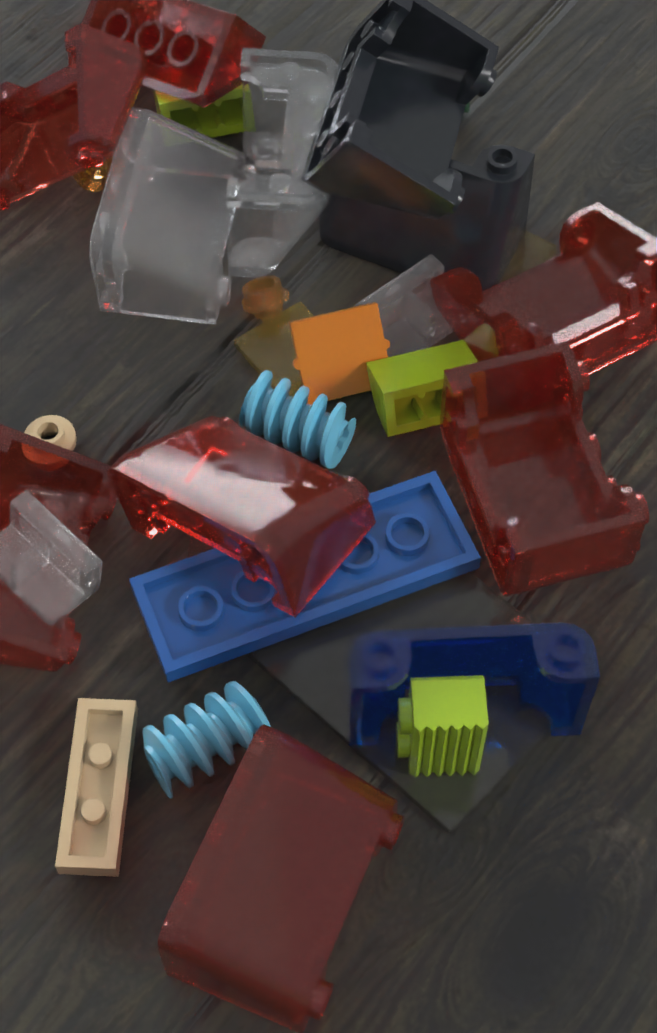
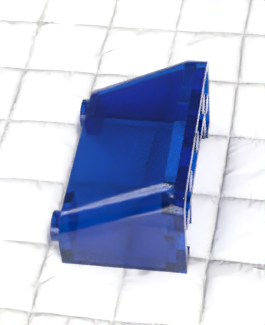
(547, 661)

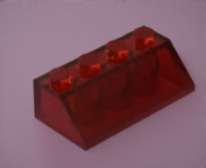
(187, 45)

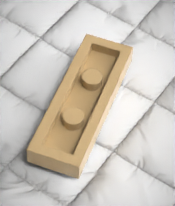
(97, 788)

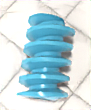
(297, 422)
(202, 735)

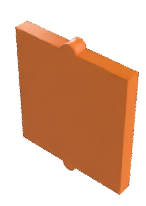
(335, 350)

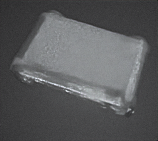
(280, 118)
(165, 222)

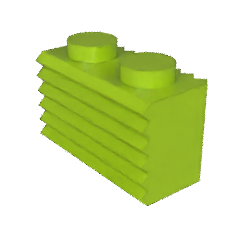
(443, 725)

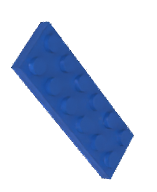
(211, 613)

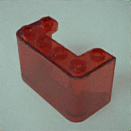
(536, 470)

